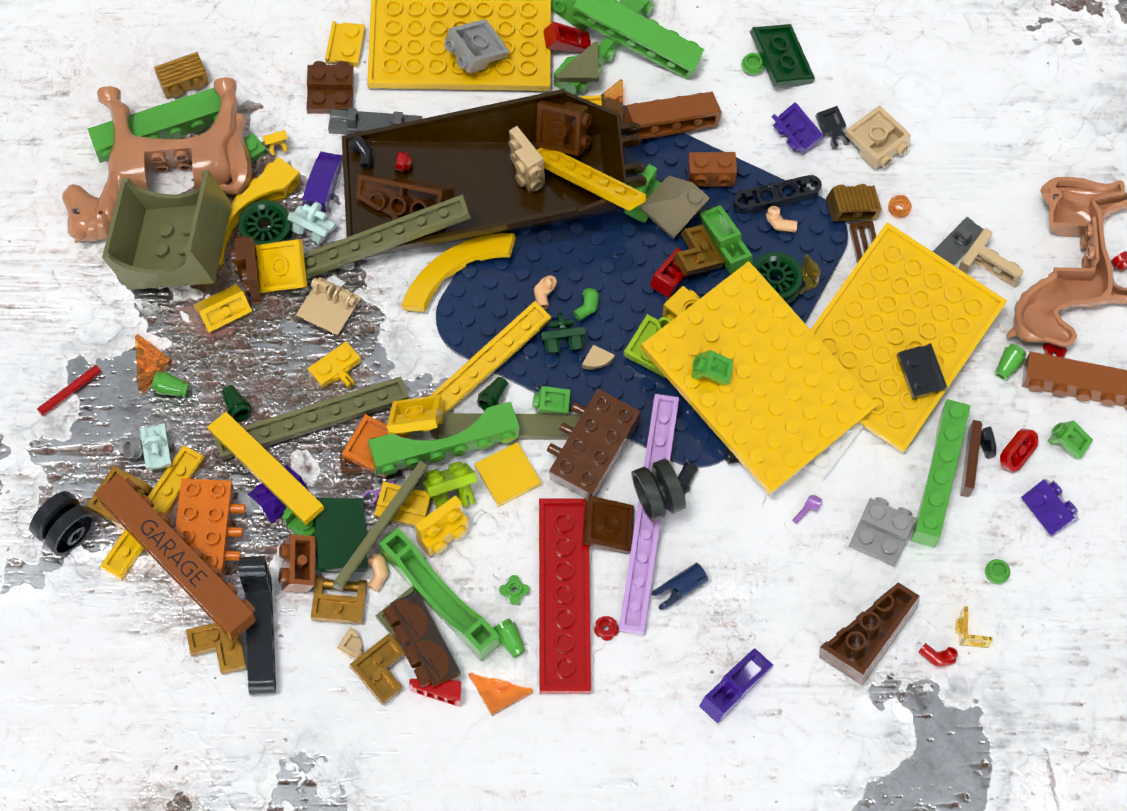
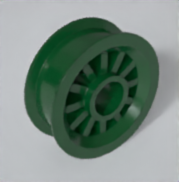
(251, 226)
(789, 281)

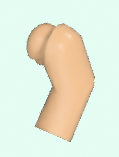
(778, 223)
(543, 289)
(380, 570)

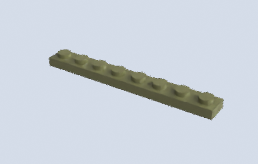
(386, 236)
(323, 414)

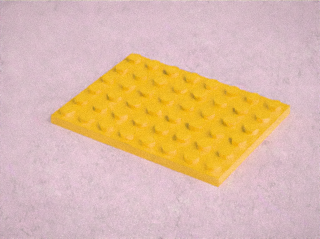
(411, 51)
(900, 301)
(784, 387)

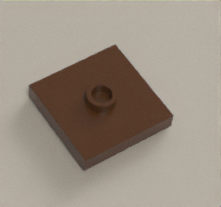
(608, 524)

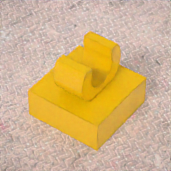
(275, 138)

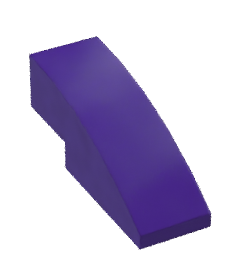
(322, 180)
(735, 685)

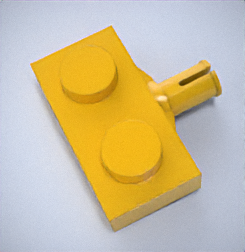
(335, 366)

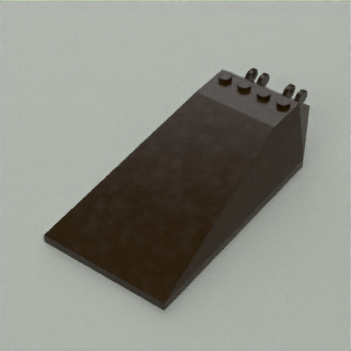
(473, 156)

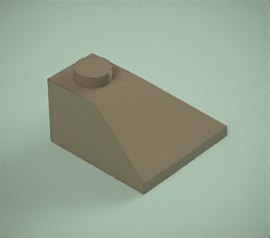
(674, 204)

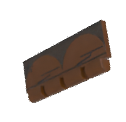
(427, 649)

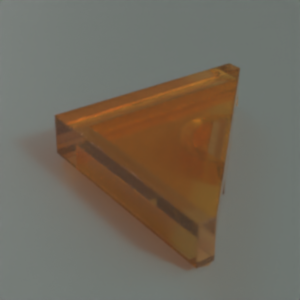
(613, 98)
(148, 361)
(498, 694)

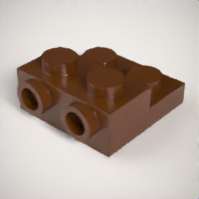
(329, 87)
(563, 127)
(245, 263)

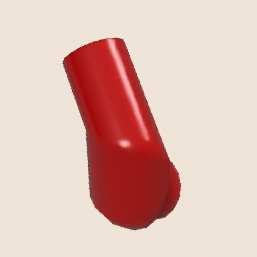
(939, 658)

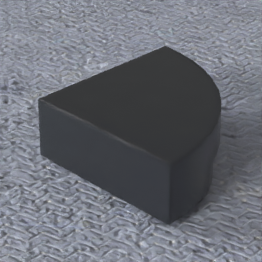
(988, 442)

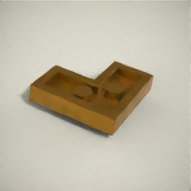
(702, 252)
(212, 638)
(374, 665)

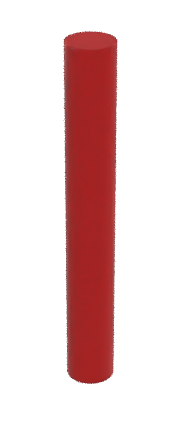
(68, 390)

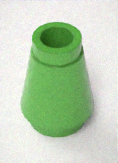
(1010, 361)
(167, 384)
(510, 637)

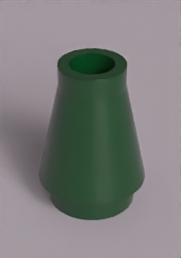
(492, 393)
(235, 403)

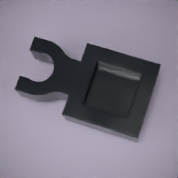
(832, 124)

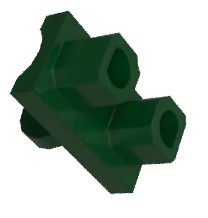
(552, 338)

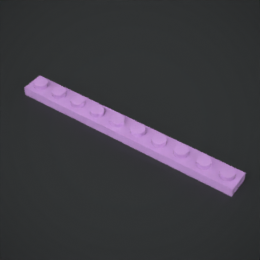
(647, 532)

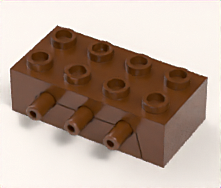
(593, 443)

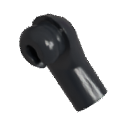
(359, 143)

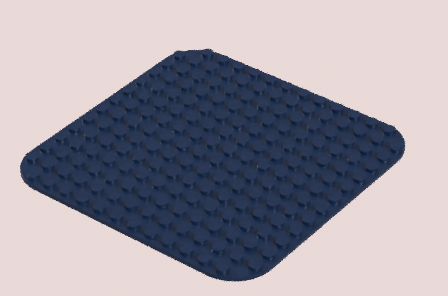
(618, 261)

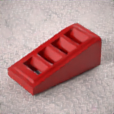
(553, 38)
(663, 283)
(446, 692)

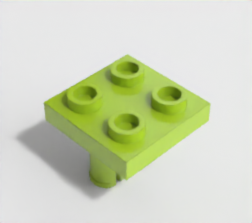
(647, 328)
(457, 476)

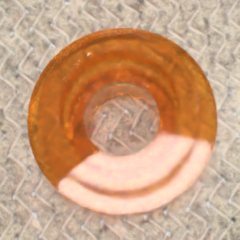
(899, 200)

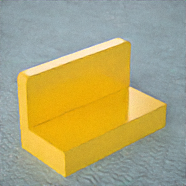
(223, 307)

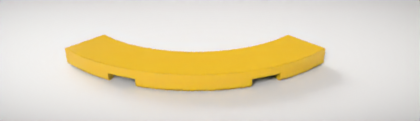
(452, 261)

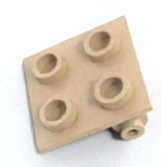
(328, 305)

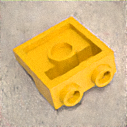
(415, 414)
(441, 527)

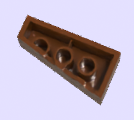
(866, 639)

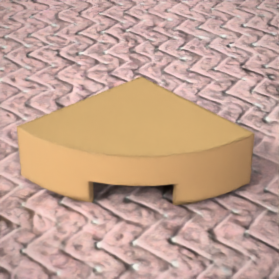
(597, 358)
(351, 645)

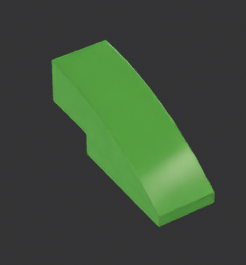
(726, 238)

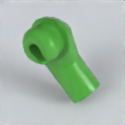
(589, 306)

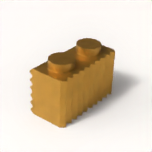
(181, 75)
(853, 203)

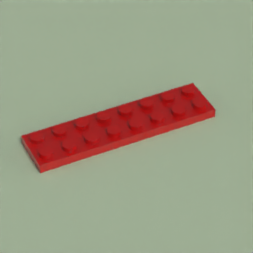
(563, 598)

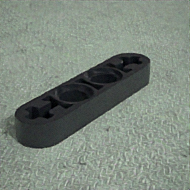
(775, 191)

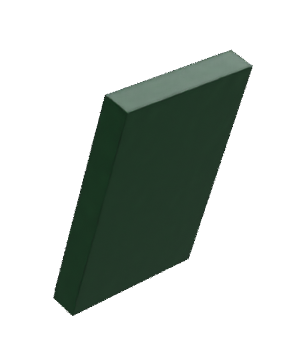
(782, 55)
(339, 533)

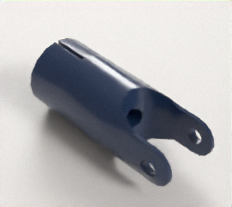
(682, 584)

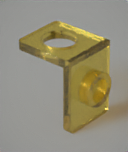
(810, 273)
(961, 627)

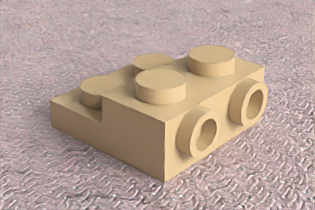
(879, 137)
(527, 161)

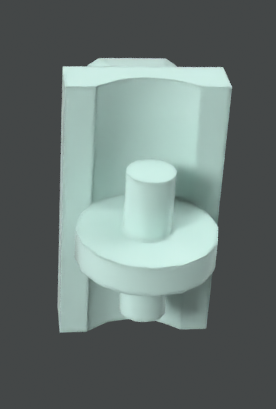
(313, 219)
(155, 447)

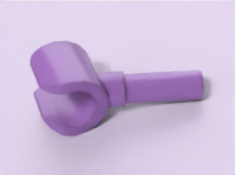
(368, 493)
(813, 502)

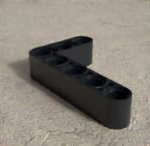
(257, 587)

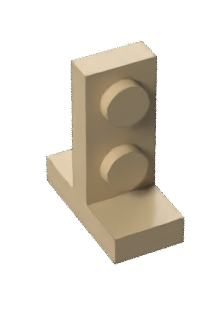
(991, 261)

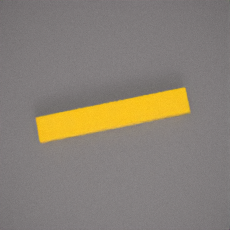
(592, 179)
(492, 356)
(265, 468)
(164, 497)

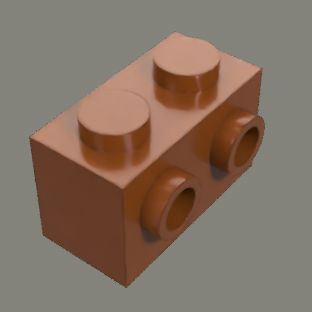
(712, 168)
(297, 563)

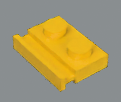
(345, 43)
(411, 511)

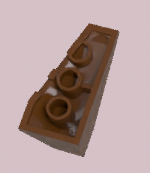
(400, 196)

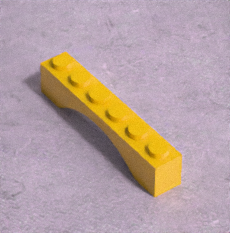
(274, 184)

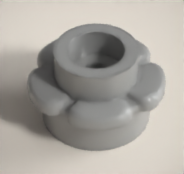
(132, 448)

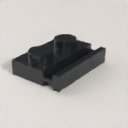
(921, 371)

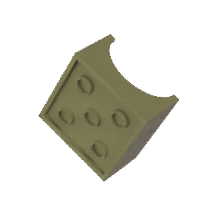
(167, 236)

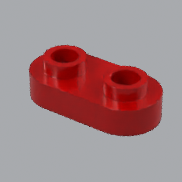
(1019, 449)

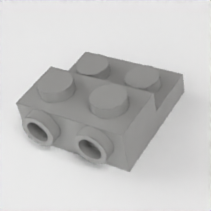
(475, 45)
(882, 531)

